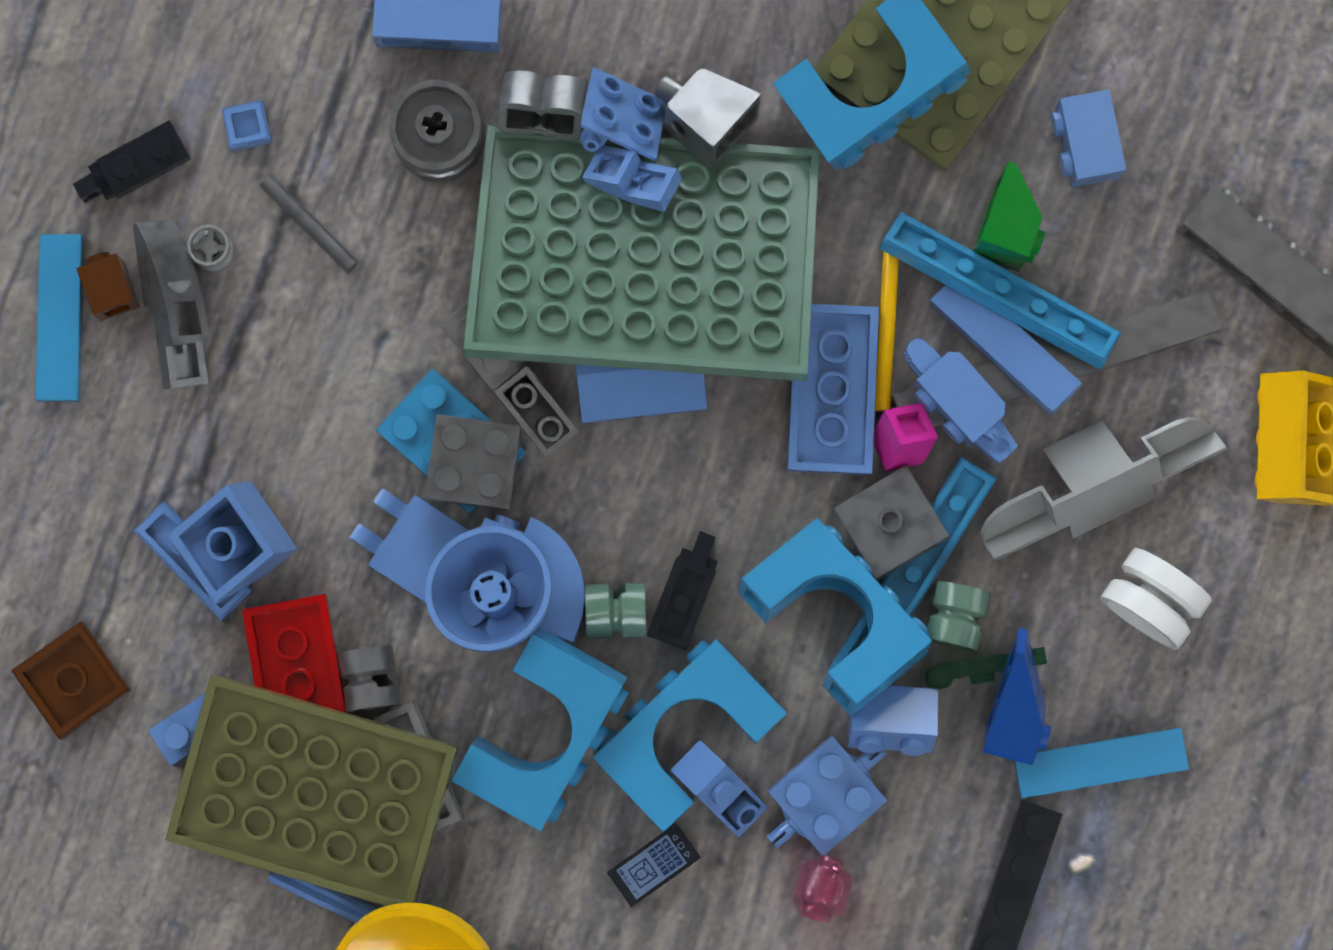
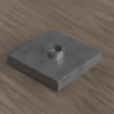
(892, 523)

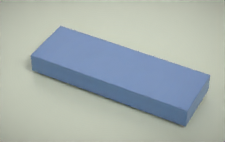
(155, 532)

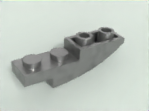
(176, 302)
(517, 392)

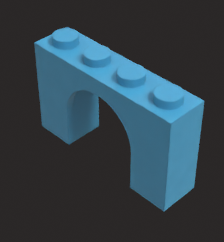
(846, 130)
(821, 561)
(709, 677)
(534, 788)

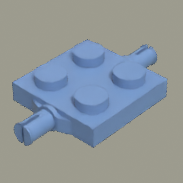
(826, 796)

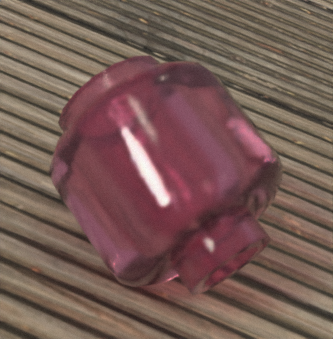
(822, 889)

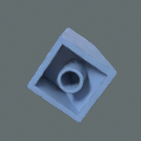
(232, 540)

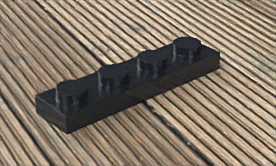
(1016, 878)

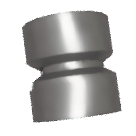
(369, 678)

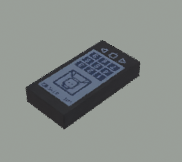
(653, 865)

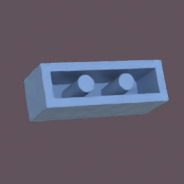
(438, 24)

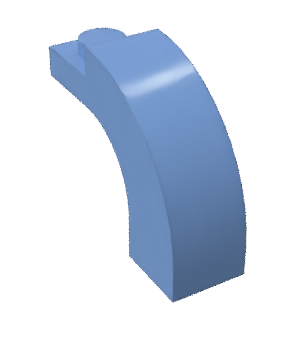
(568, 586)

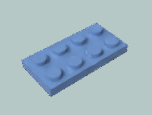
(836, 405)

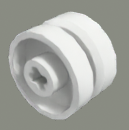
(1156, 598)

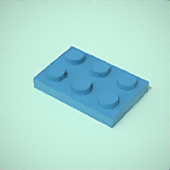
(413, 421)

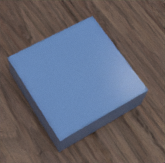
(246, 125)

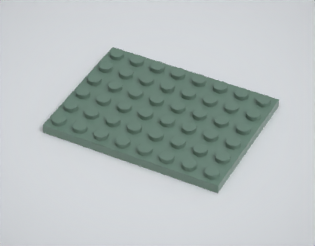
(622, 285)

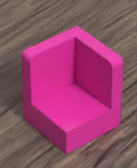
(904, 436)

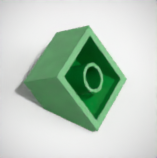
(1011, 222)

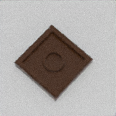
(71, 680)

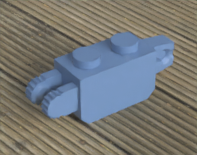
(961, 399)

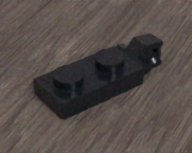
(134, 164)
(684, 594)

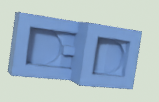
(630, 179)

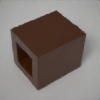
(107, 286)

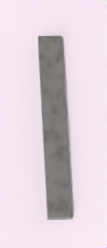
(1139, 337)

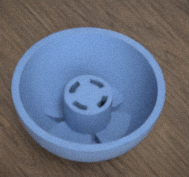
(471, 577)

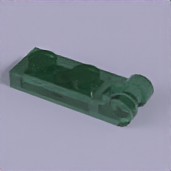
(978, 669)

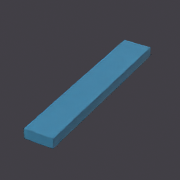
(1000, 290)
(955, 508)

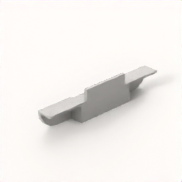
(1100, 482)

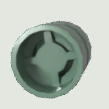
(615, 610)
(957, 615)

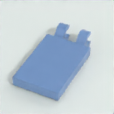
(411, 543)

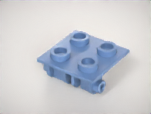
(622, 115)

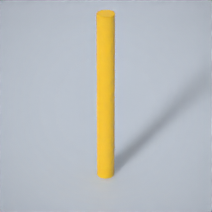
(886, 332)

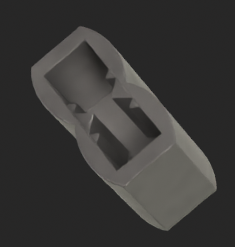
(541, 105)

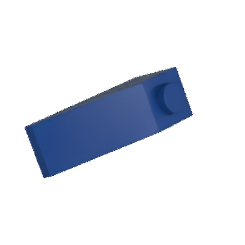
(1018, 712)

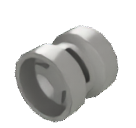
(205, 243)

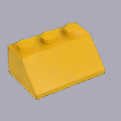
(1295, 438)

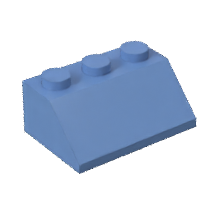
(635, 393)

